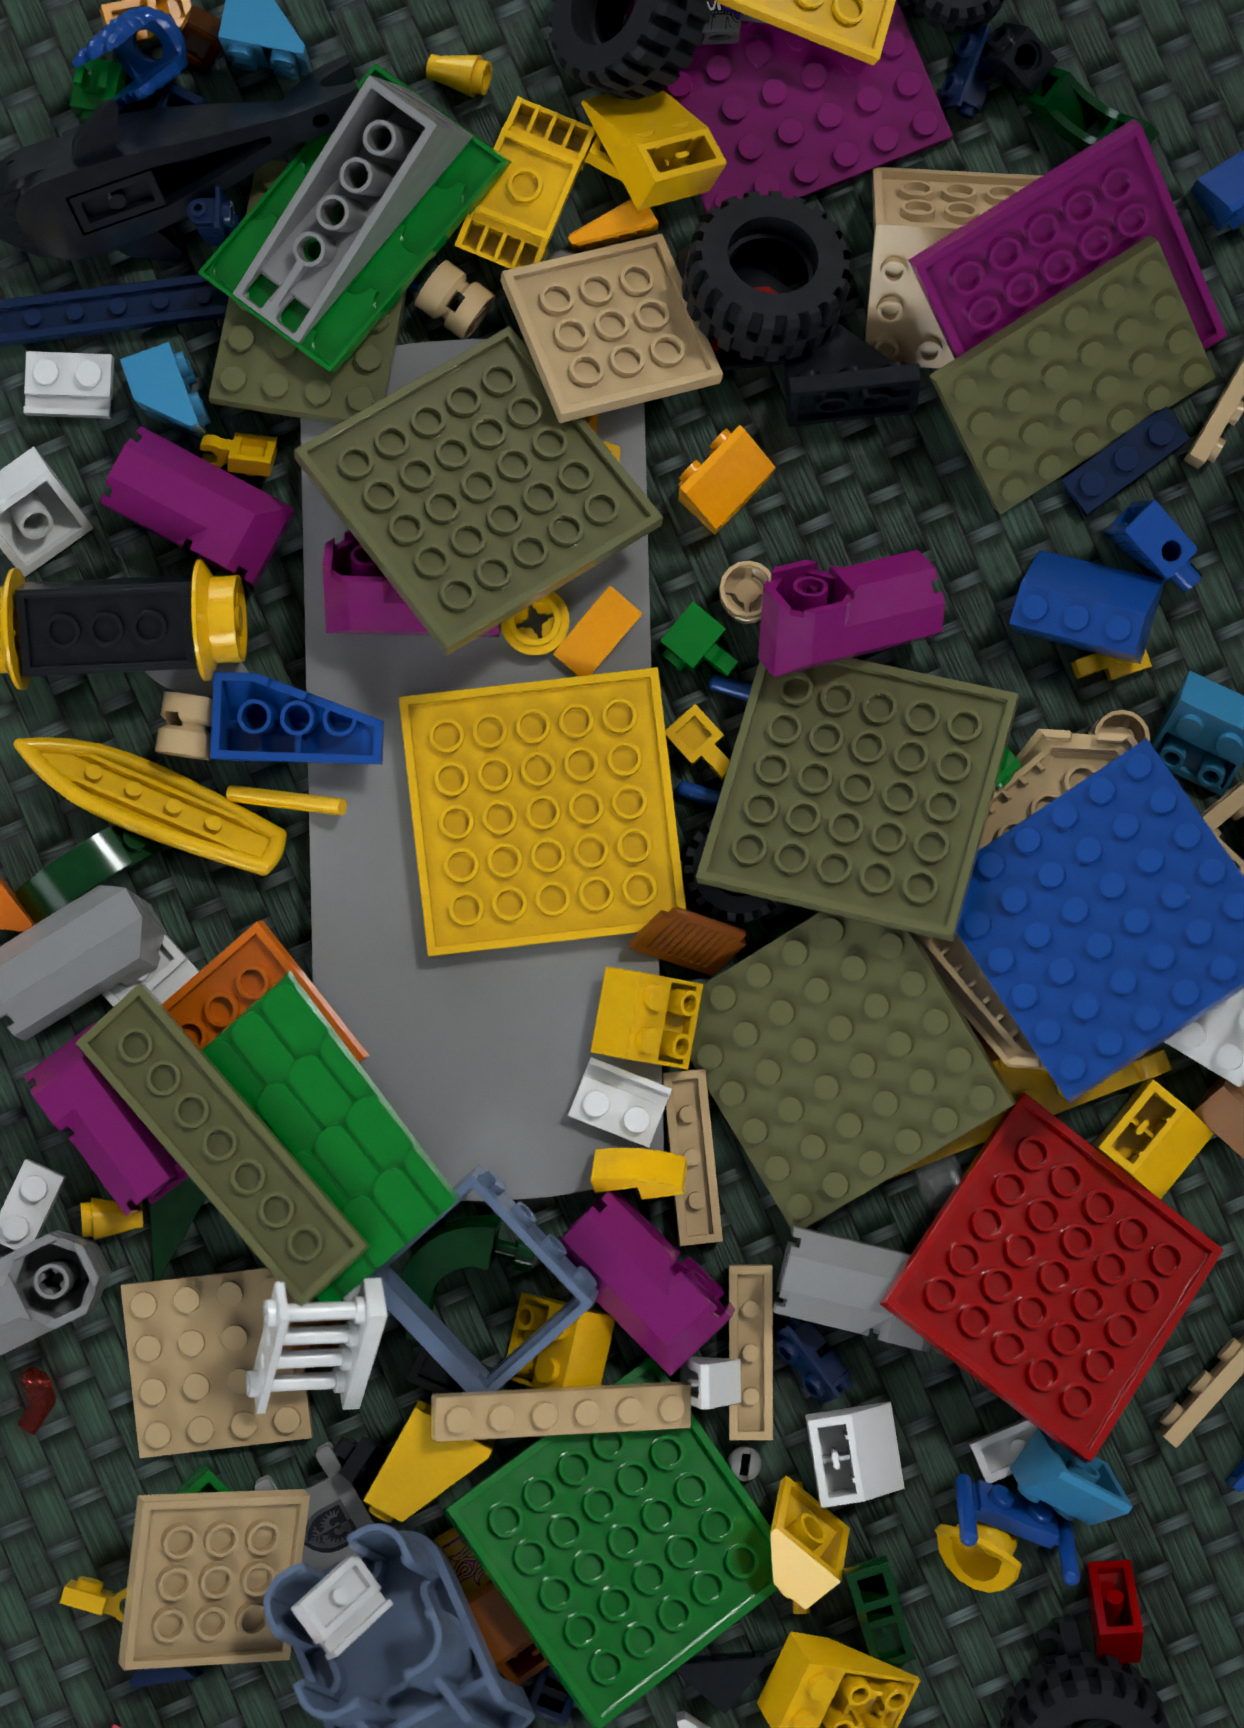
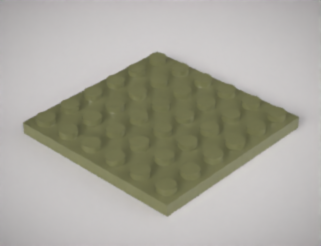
(476, 491)
(860, 793)
(840, 1061)

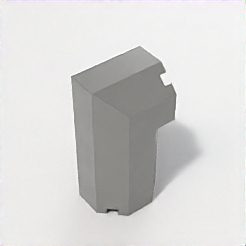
(76, 956)
(48, 1286)
(841, 1286)

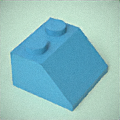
(1066, 1483)

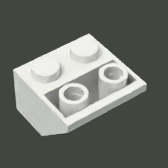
(854, 1454)

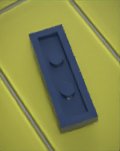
(1124, 460)

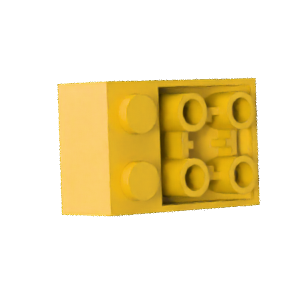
(656, 147)
(833, 1687)

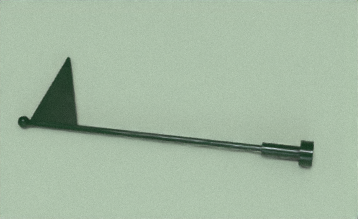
(177, 1210)

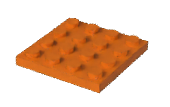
(237, 980)

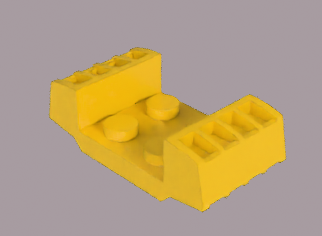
(527, 200)

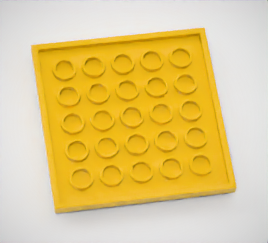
(541, 810)

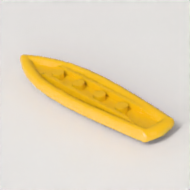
(155, 802)

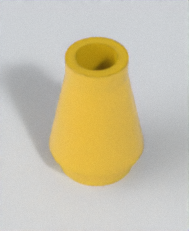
(461, 72)
(105, 1218)

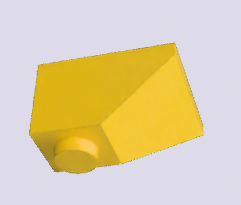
(805, 1545)

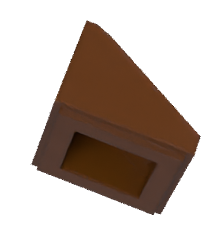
(201, 37)

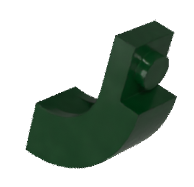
(1075, 112)
(84, 868)
(451, 1247)
(879, 1611)

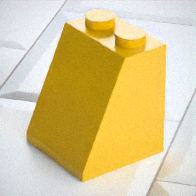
(421, 1468)

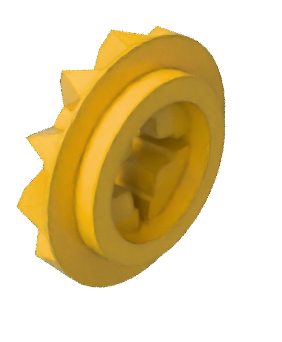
(553, 631)

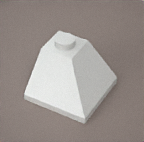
(36, 513)

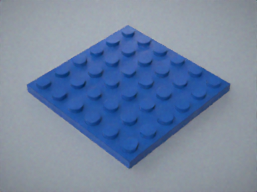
(1107, 920)

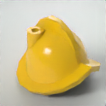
(987, 1564)

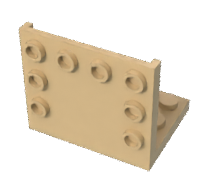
(909, 216)

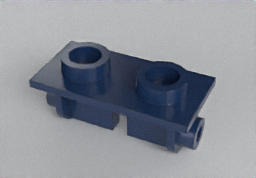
(962, 86)
(213, 217)
(822, 1376)

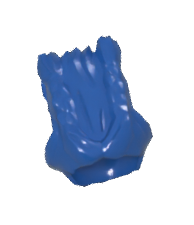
(146, 72)

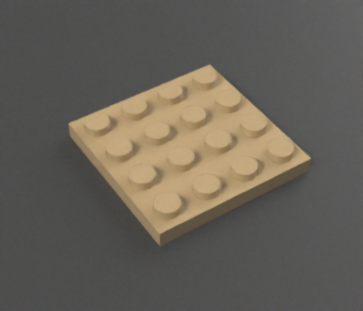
(610, 328)
(191, 1359)
(204, 1576)

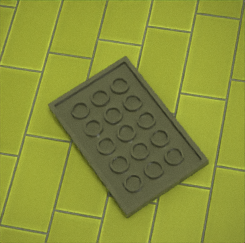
(1073, 374)
(270, 375)

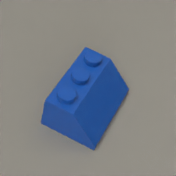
(1087, 606)

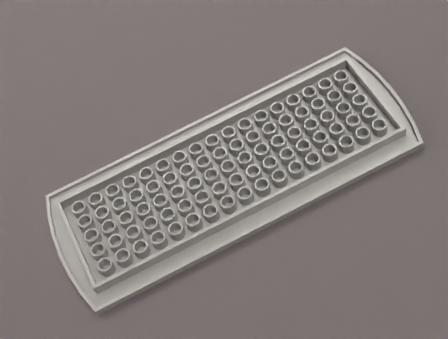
(476, 1043)

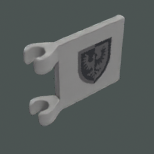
(332, 1512)

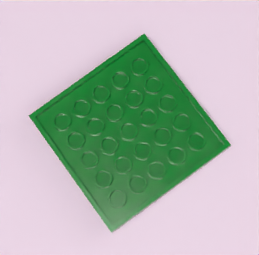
(619, 1552)

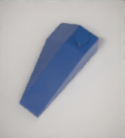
(280, 723)

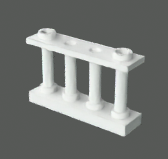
(352, 1358)

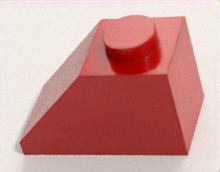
(1115, 1610)

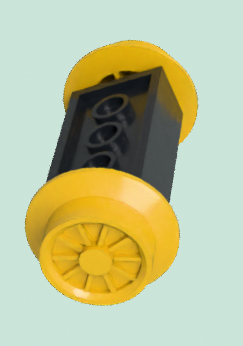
(121, 624)

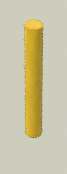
(286, 800)

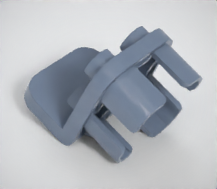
(416, 1662)

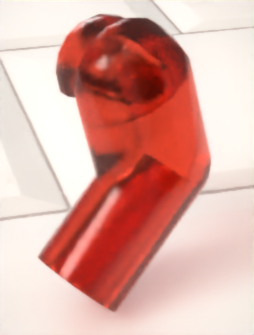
(40, 1398)

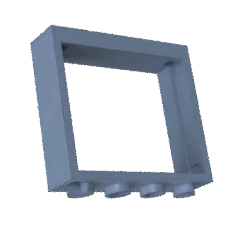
(441, 1341)

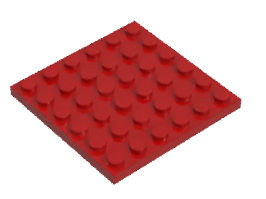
(1052, 1277)

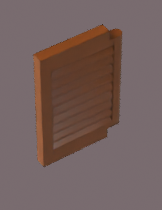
(689, 940)

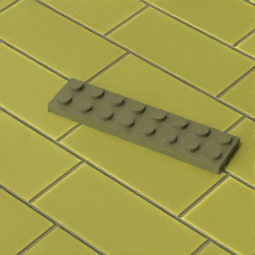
(223, 1145)

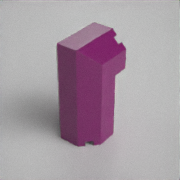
(197, 506)
(362, 598)
(846, 612)
(105, 1128)
(642, 1284)

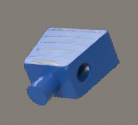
(1141, 535)

